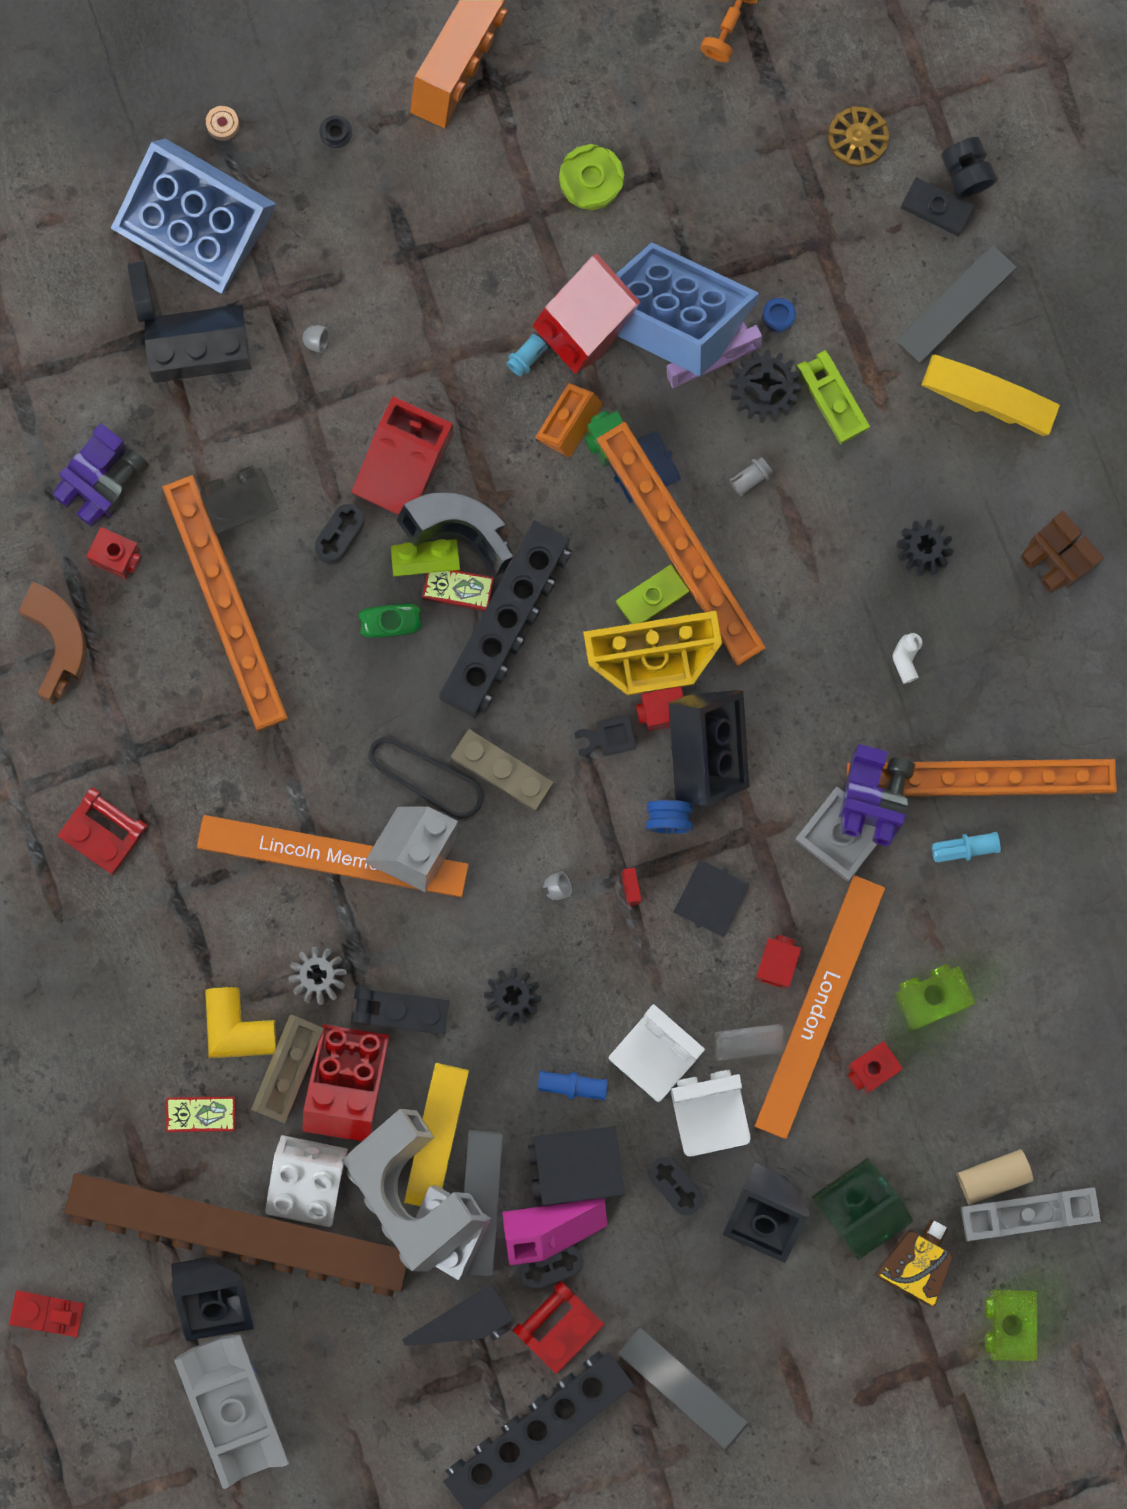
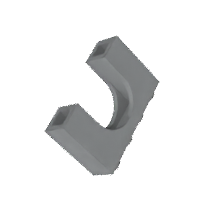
(376, 1170)

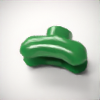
(390, 620)

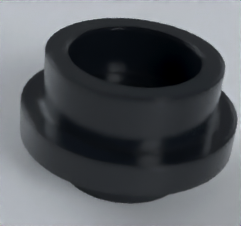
(335, 122)

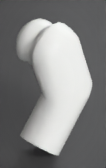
(904, 655)

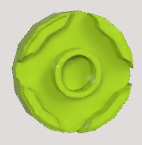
(591, 177)

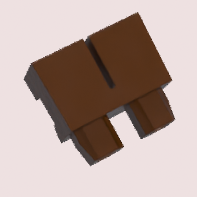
(1048, 546)

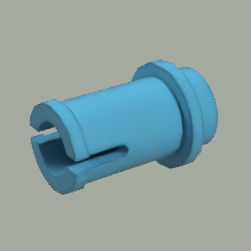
(526, 355)

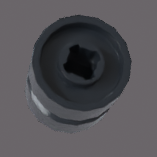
(973, 177)

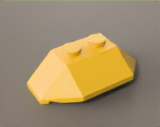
(654, 652)

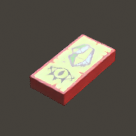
(458, 589)
(201, 1114)

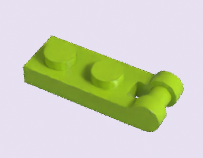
(833, 398)

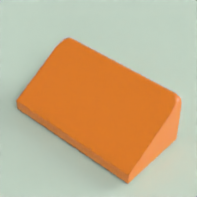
(569, 419)

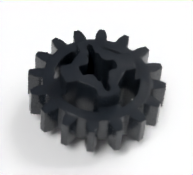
(777, 386)

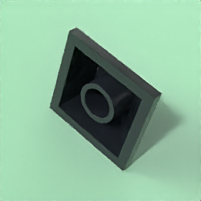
(767, 1214)
(209, 1299)

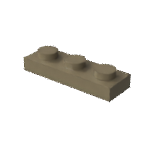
(502, 770)
(287, 1068)

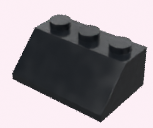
(197, 343)
(709, 746)

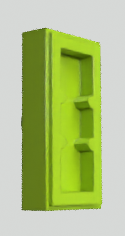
(652, 596)

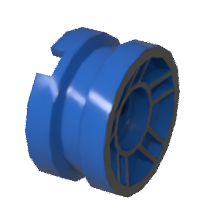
(669, 817)

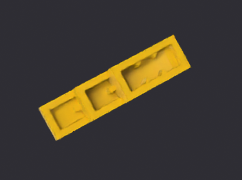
(990, 394)
(441, 1118)

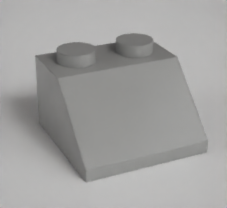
(414, 845)

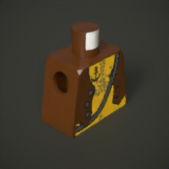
(918, 1264)

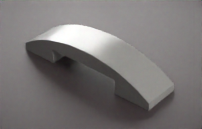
(1030, 1214)

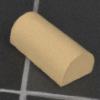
(995, 1176)

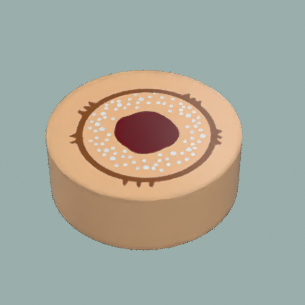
(222, 123)

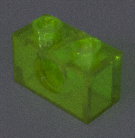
(954, 997)
(1021, 1345)

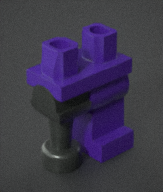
(89, 476)
(870, 804)

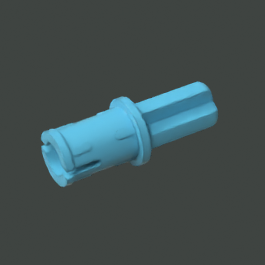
(966, 847)

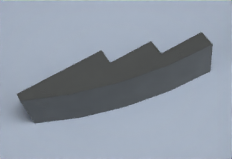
(957, 304)
(483, 1183)
(683, 1388)

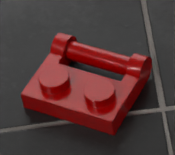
(95, 840)
(566, 1336)

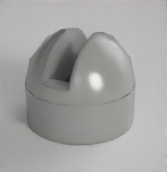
(316, 338)
(558, 886)

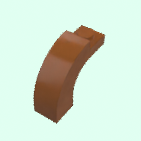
(54, 614)

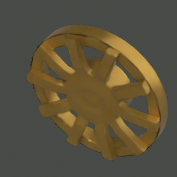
(858, 136)

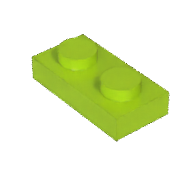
(425, 557)

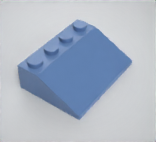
(192, 214)
(684, 308)

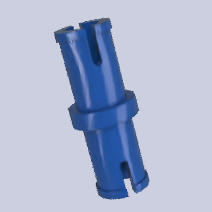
(572, 1085)

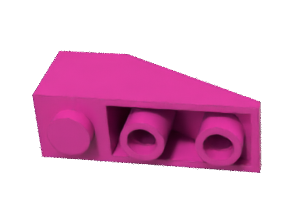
(547, 1230)

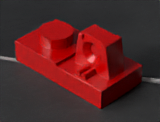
(47, 1313)

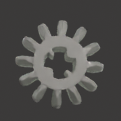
(309, 984)

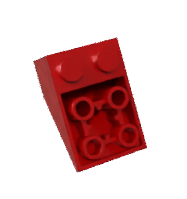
(402, 456)
(345, 1083)

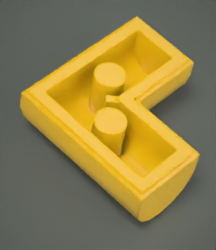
(228, 1033)

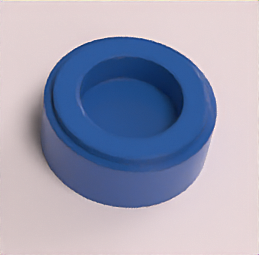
(778, 315)

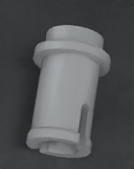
(751, 476)

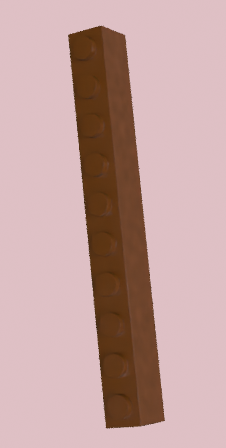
(235, 1232)

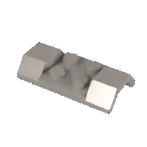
(230, 1409)

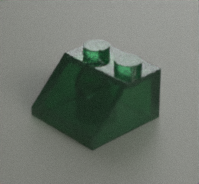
(863, 1209)

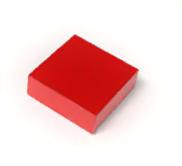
(631, 887)

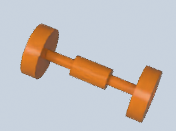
(717, 48)

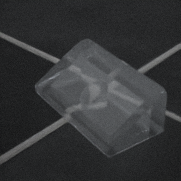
(748, 1042)

